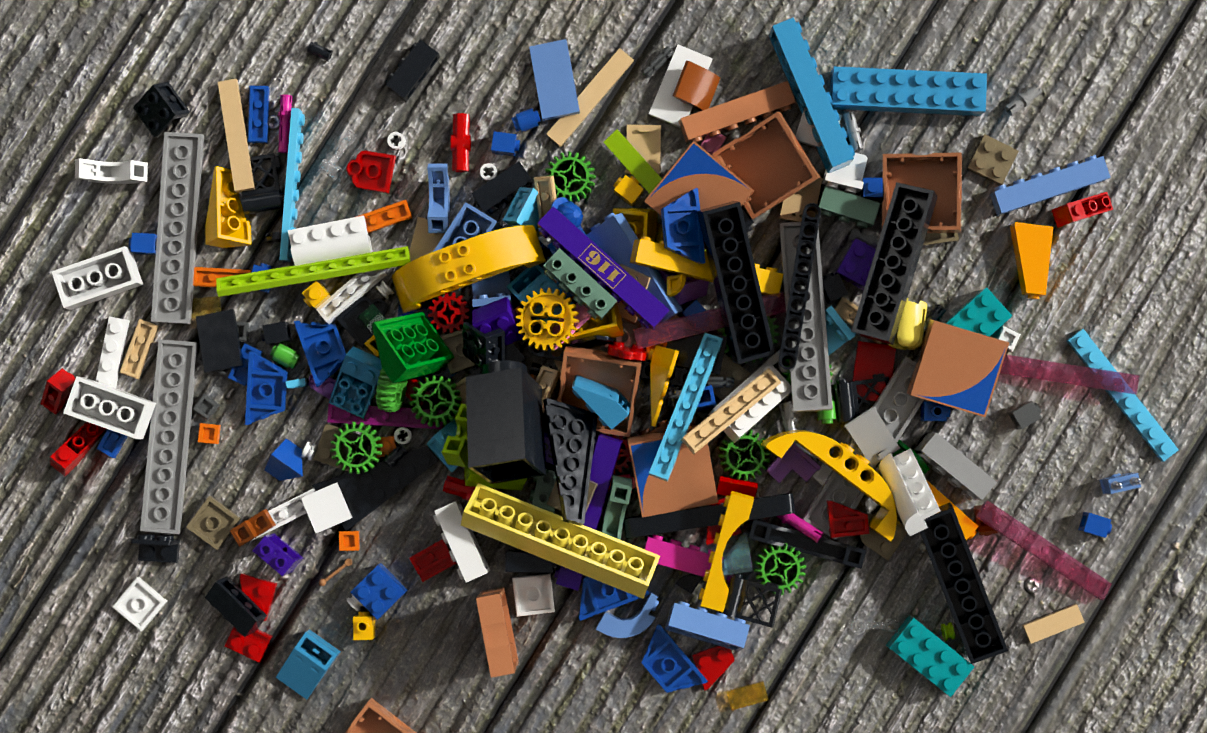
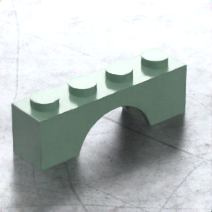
(616, 506)

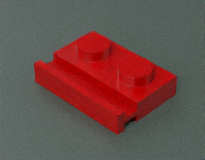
(432, 560)
(251, 646)

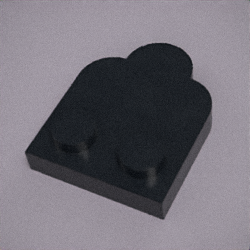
(353, 324)

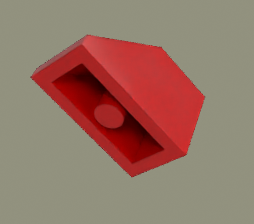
(57, 390)

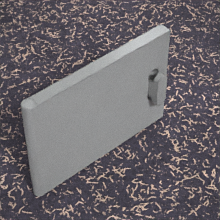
(872, 436)

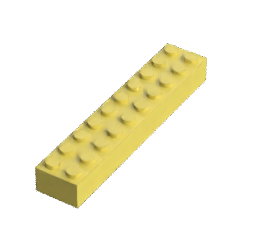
(559, 541)

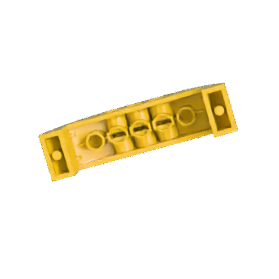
(466, 264)
(871, 484)

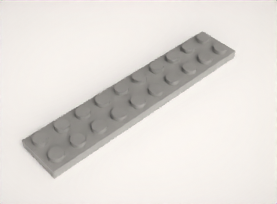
(177, 228)
(812, 373)
(896, 411)
(169, 437)

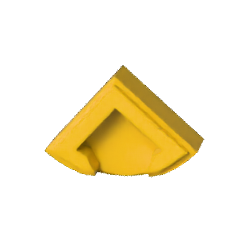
(675, 284)

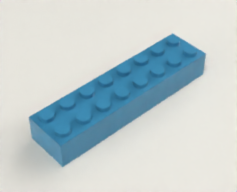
(908, 91)
(810, 93)

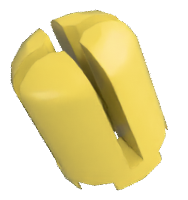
(911, 326)

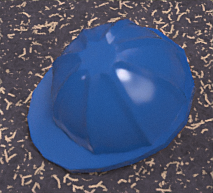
(569, 210)

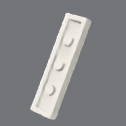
(349, 293)
(112, 351)
(288, 511)

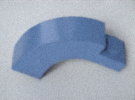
(438, 198)
(628, 627)

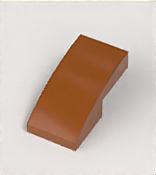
(252, 527)

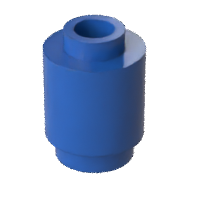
(526, 120)

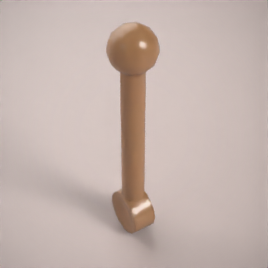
(348, 562)

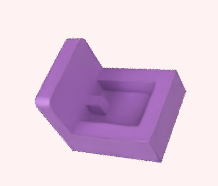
(325, 389)

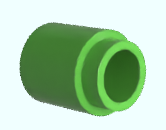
(285, 356)
(828, 416)

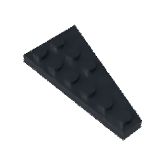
(572, 448)
(371, 489)

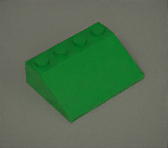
(410, 347)

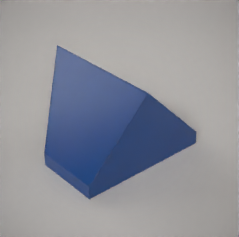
(285, 461)

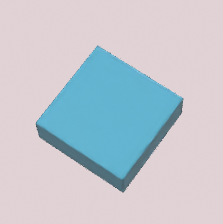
(297, 383)

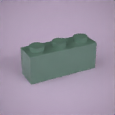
(848, 207)

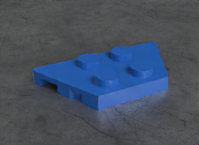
(682, 227)
(322, 349)
(264, 389)
(600, 597)
(670, 664)

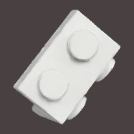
(849, 177)

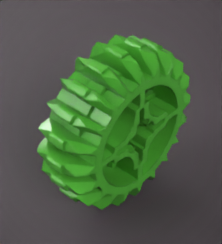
(578, 180)
(390, 394)
(428, 400)
(351, 455)
(735, 469)
(788, 564)

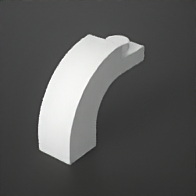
(111, 172)

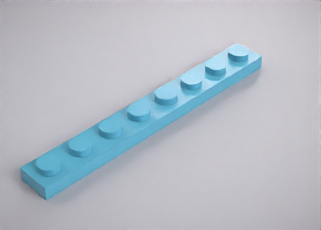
(292, 177)
(1127, 402)
(686, 407)

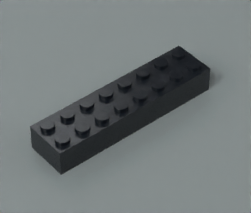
(894, 263)
(736, 282)
(962, 585)

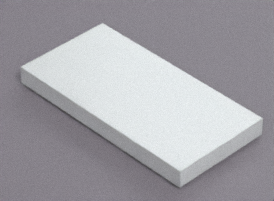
(665, 105)

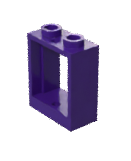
(271, 551)

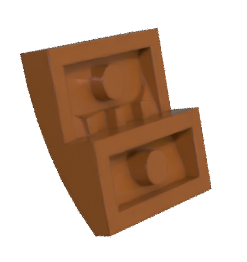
(696, 86)

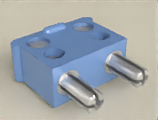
(1120, 483)

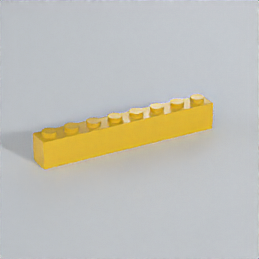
(657, 257)

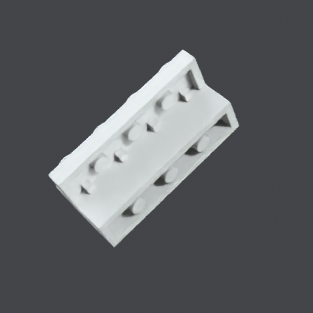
(330, 241)
(909, 489)

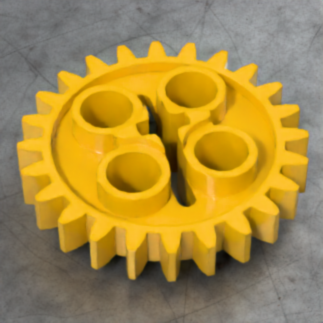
(549, 302)

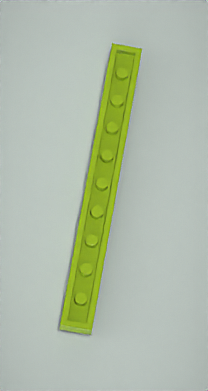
(313, 271)

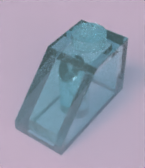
(738, 556)

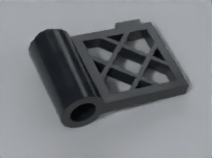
(267, 197)
(847, 397)
(738, 594)

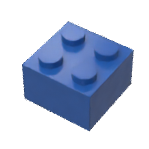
(379, 591)

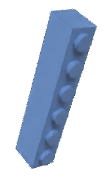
(1050, 185)

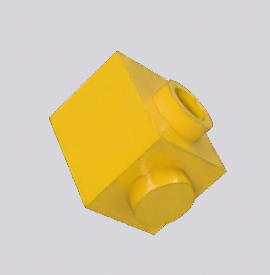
(628, 189)
(315, 295)
(363, 626)

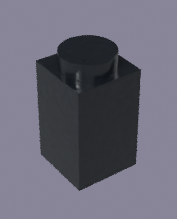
(505, 423)

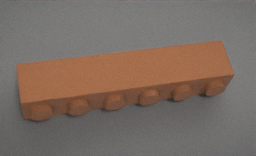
(737, 111)

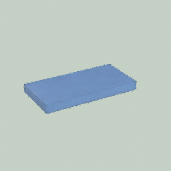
(554, 79)

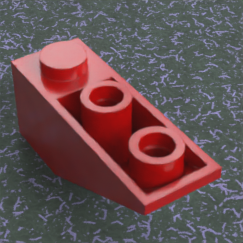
(1082, 209)
(75, 448)

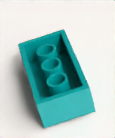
(981, 314)
(930, 656)

